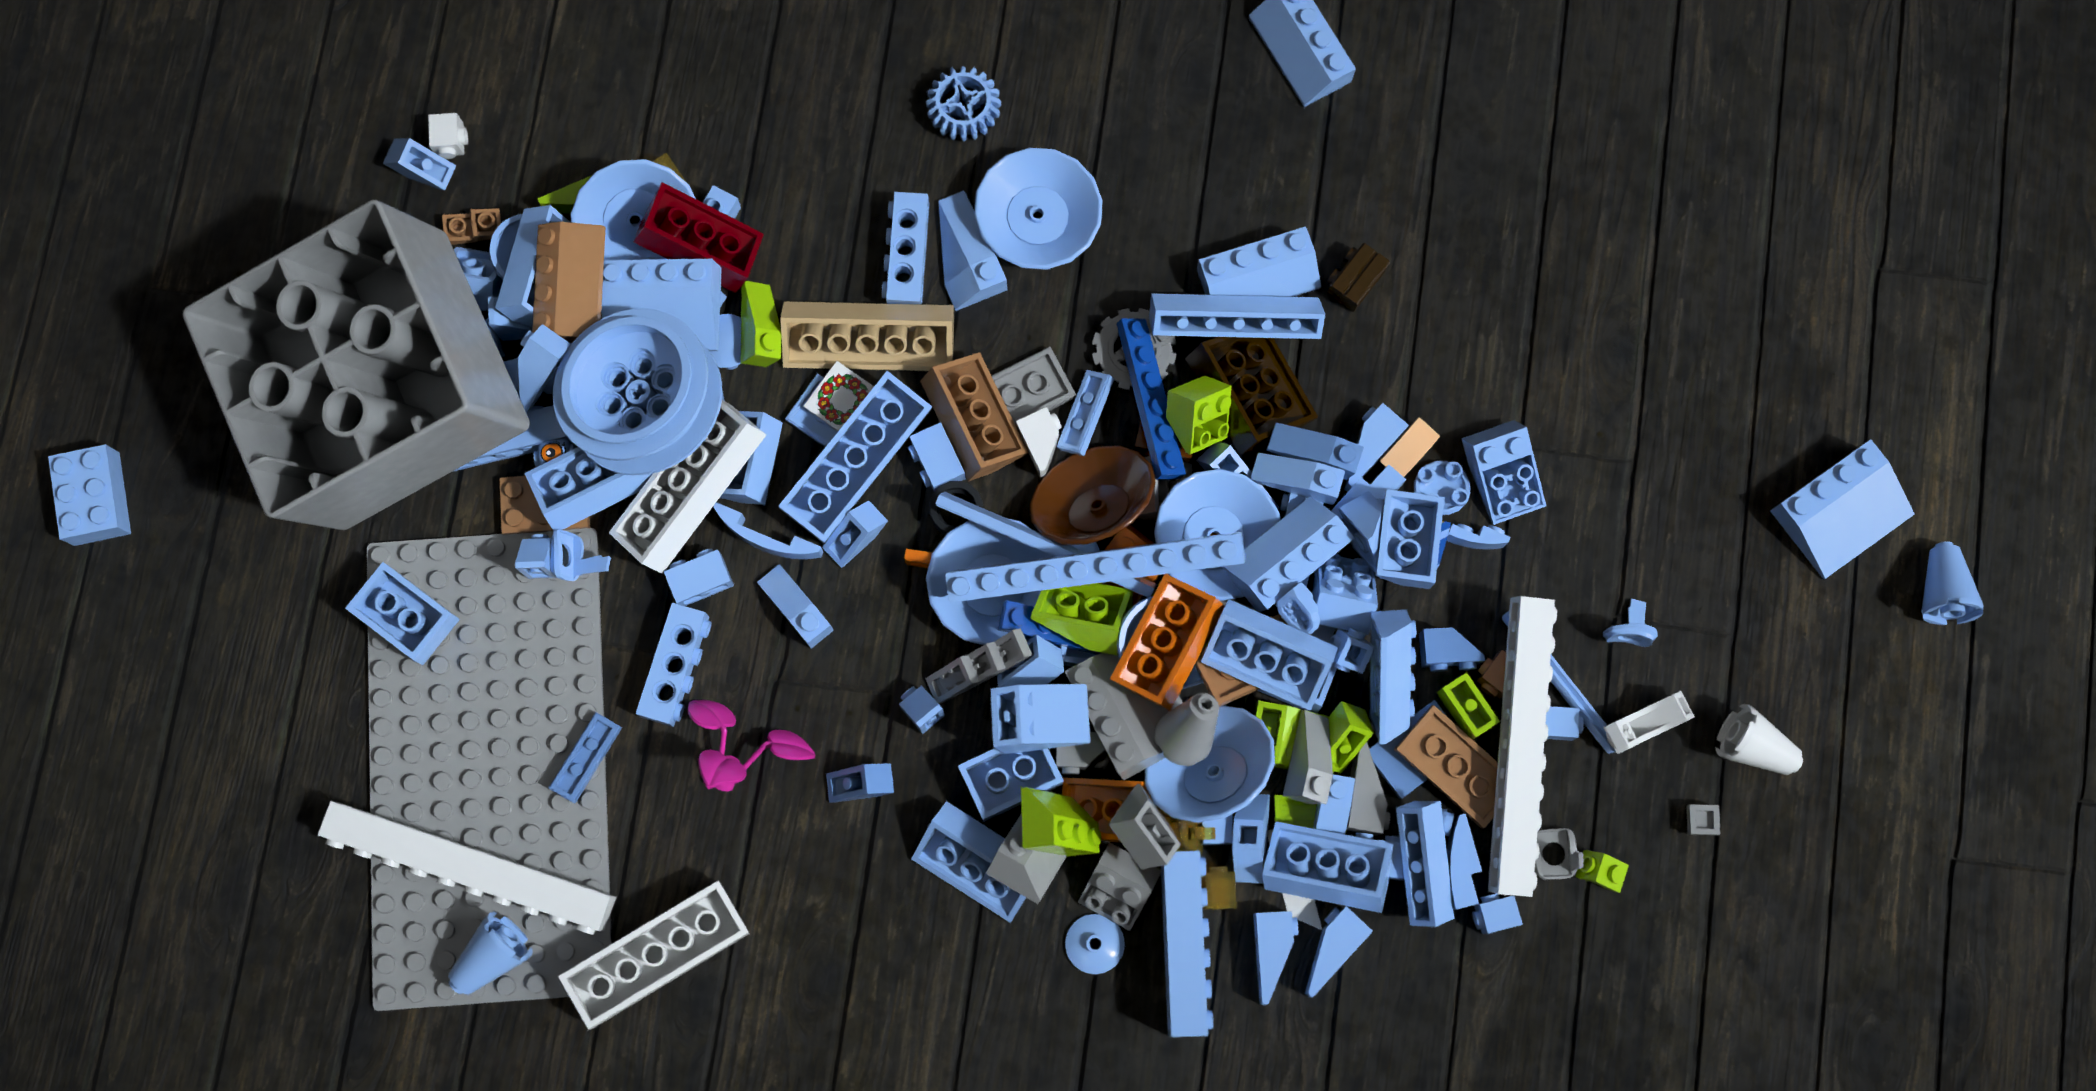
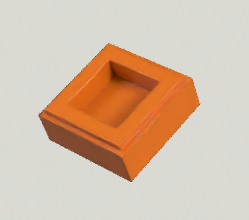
(917, 558)

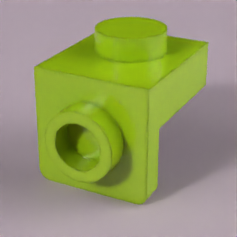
(1602, 870)

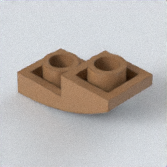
(471, 227)

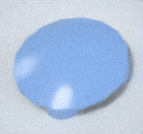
(729, 342)
(1444, 480)

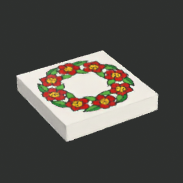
(838, 396)

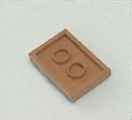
(521, 510)

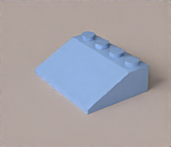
(675, 286)
(1845, 509)

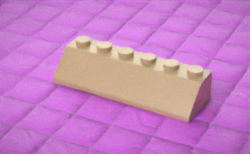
(866, 335)

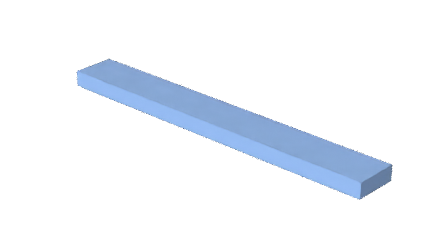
(1027, 536)

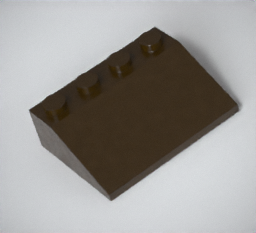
(1261, 389)

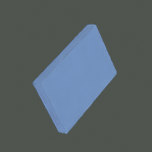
(1393, 767)

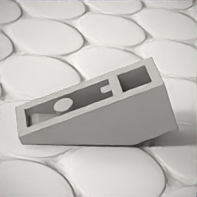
(1311, 761)
(1368, 799)

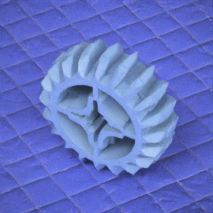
(983, 94)

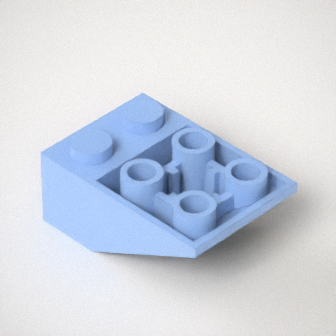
(1505, 471)
(1345, 593)
(1039, 717)

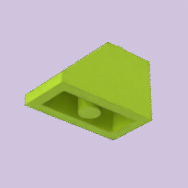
(1348, 734)

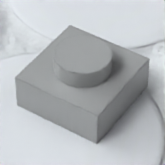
(1703, 820)

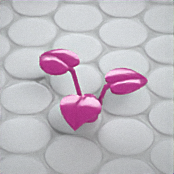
(725, 771)

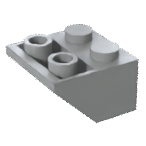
(1144, 830)
(1119, 887)

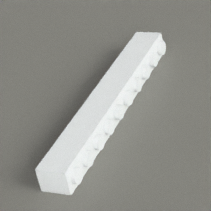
(1522, 746)
(466, 866)

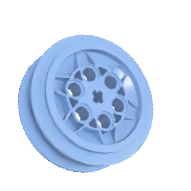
(621, 350)

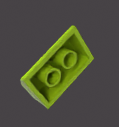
(1057, 824)

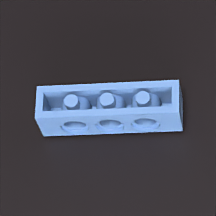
(914, 208)
(678, 620)

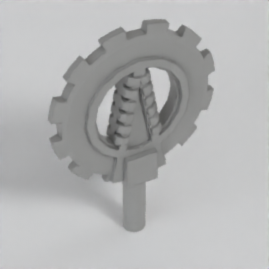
(1112, 363)

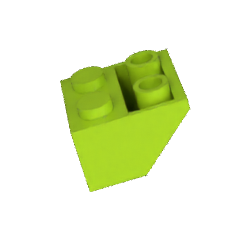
(1199, 412)

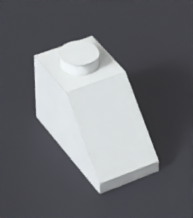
(1040, 437)

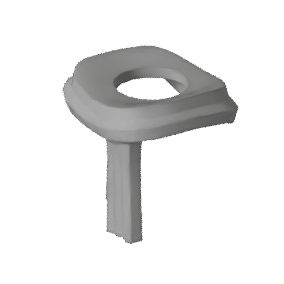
(1572, 861)

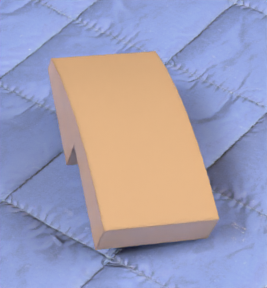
(1410, 447)

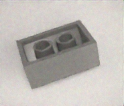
(1024, 869)

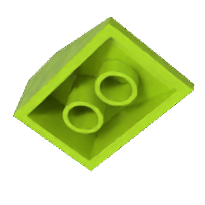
(1085, 614)

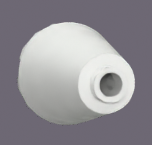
(1756, 742)

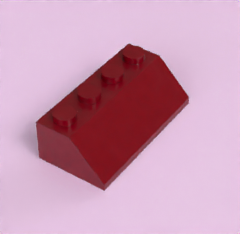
(688, 229)

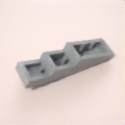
(978, 666)

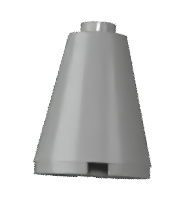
(1188, 730)

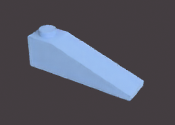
(968, 262)

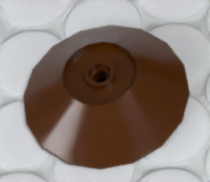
(1092, 495)

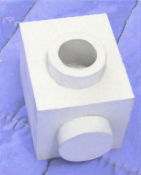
(447, 135)

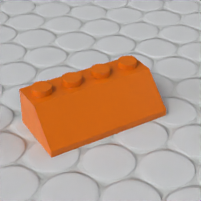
(1167, 642)

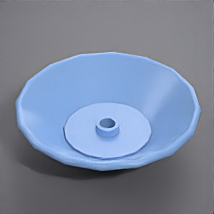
(1041, 183)
(617, 195)
(1216, 504)
(974, 547)
(1240, 756)

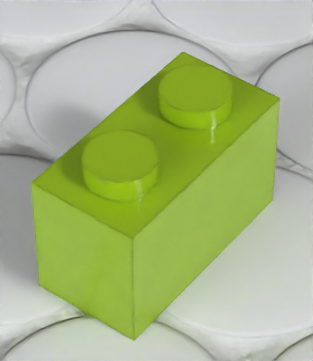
(1468, 706)

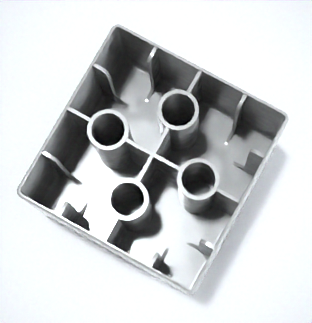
(355, 368)

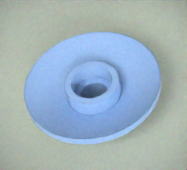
(1085, 957)

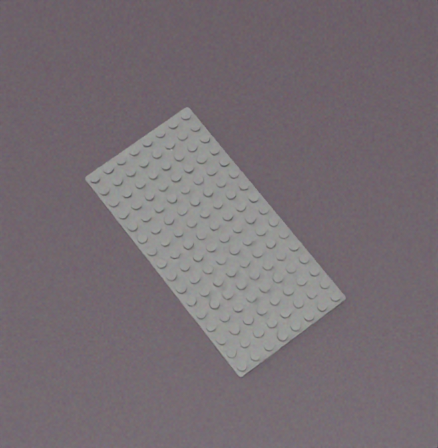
(472, 758)

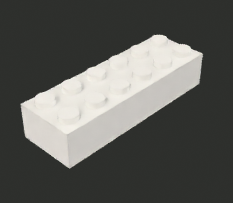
(681, 496)
(653, 955)

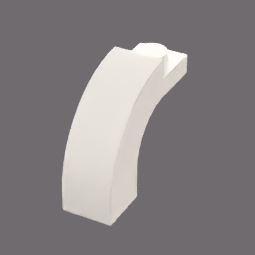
(1648, 722)

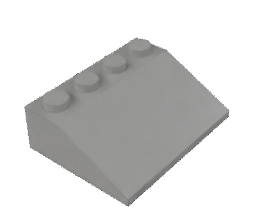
(1119, 715)

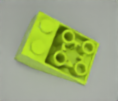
(1282, 724)

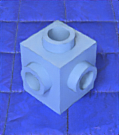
(1352, 651)

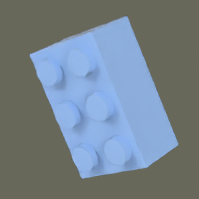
(89, 495)
(402, 613)
(998, 777)

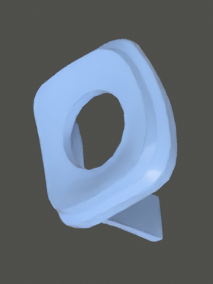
(576, 564)
(1636, 631)

